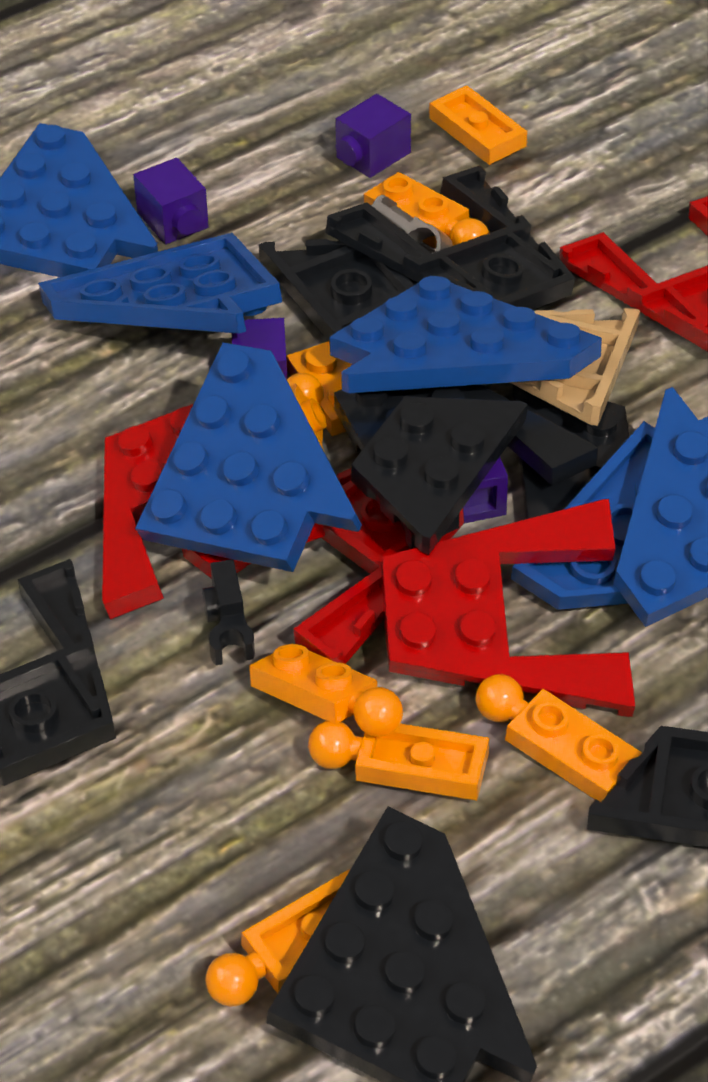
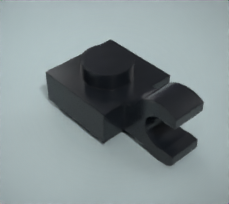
(225, 604)

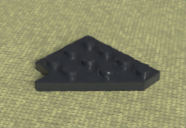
(404, 969)

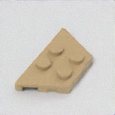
(588, 390)

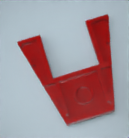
(674, 303)
(130, 473)
(450, 610)
(353, 616)

